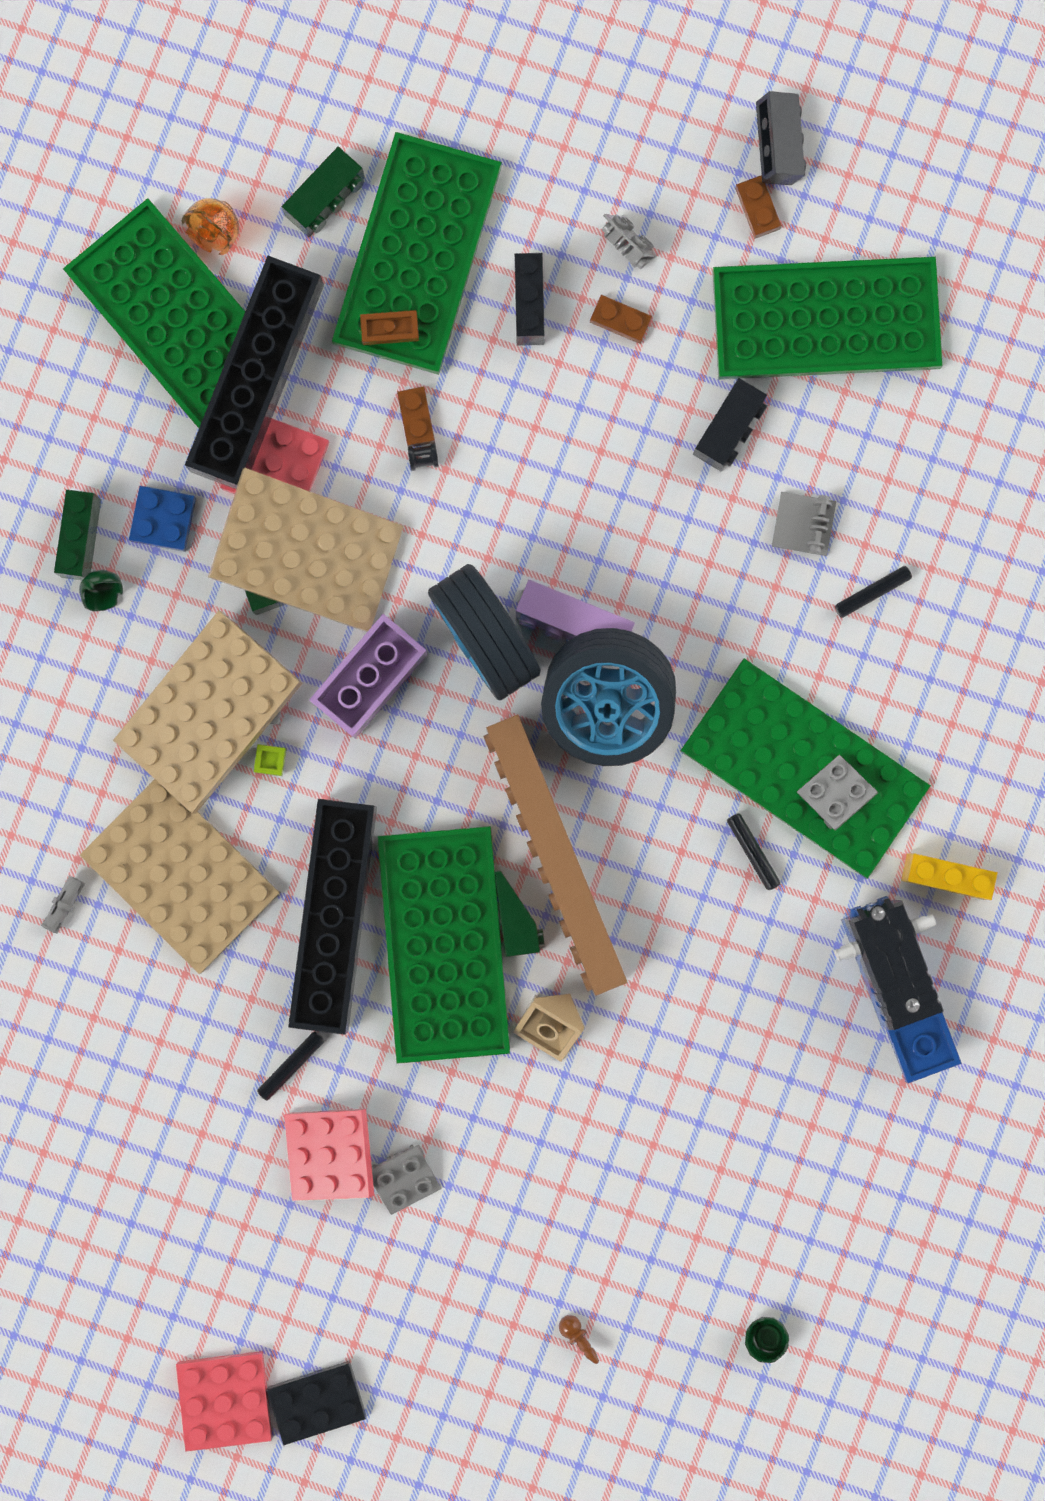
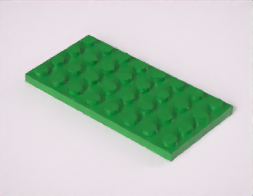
(419, 247)
(161, 304)
(827, 318)
(775, 742)
(443, 945)

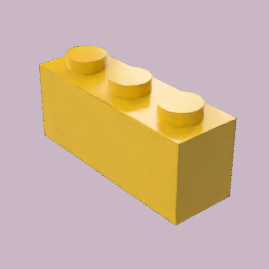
(949, 876)

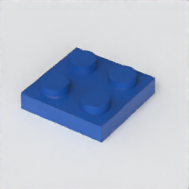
(162, 518)

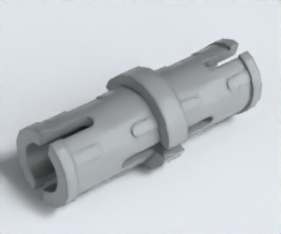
(63, 904)

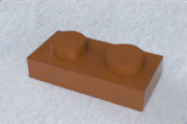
(758, 207)
(620, 319)
(389, 327)
(416, 416)

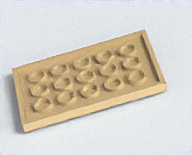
(305, 550)
(207, 712)
(180, 875)

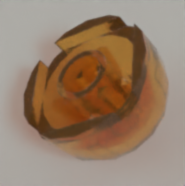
(212, 225)

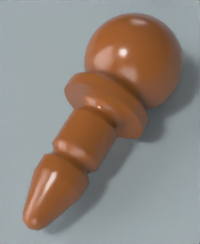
(571, 1328)

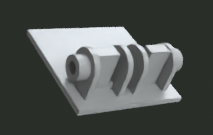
(622, 227)
(804, 523)
(837, 792)
(404, 1179)

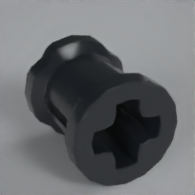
(420, 451)

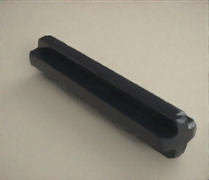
(873, 591)
(753, 851)
(290, 1065)

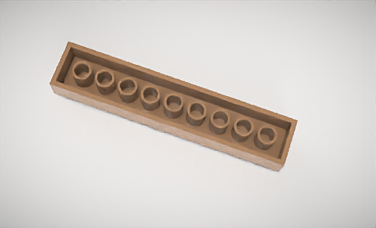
(556, 855)

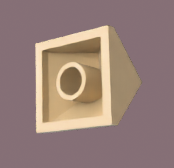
(551, 1024)

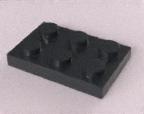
(316, 1403)

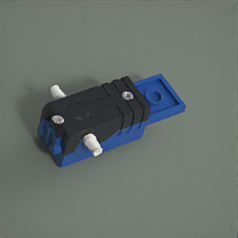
(900, 985)

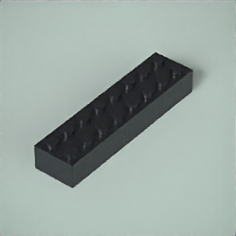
(255, 372)
(332, 916)

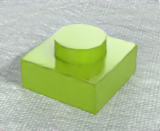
(270, 760)

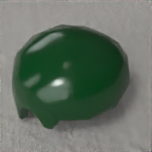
(100, 590)
(766, 1339)

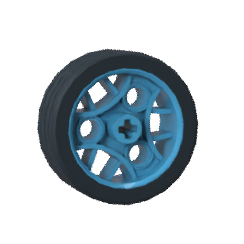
(484, 631)
(609, 697)

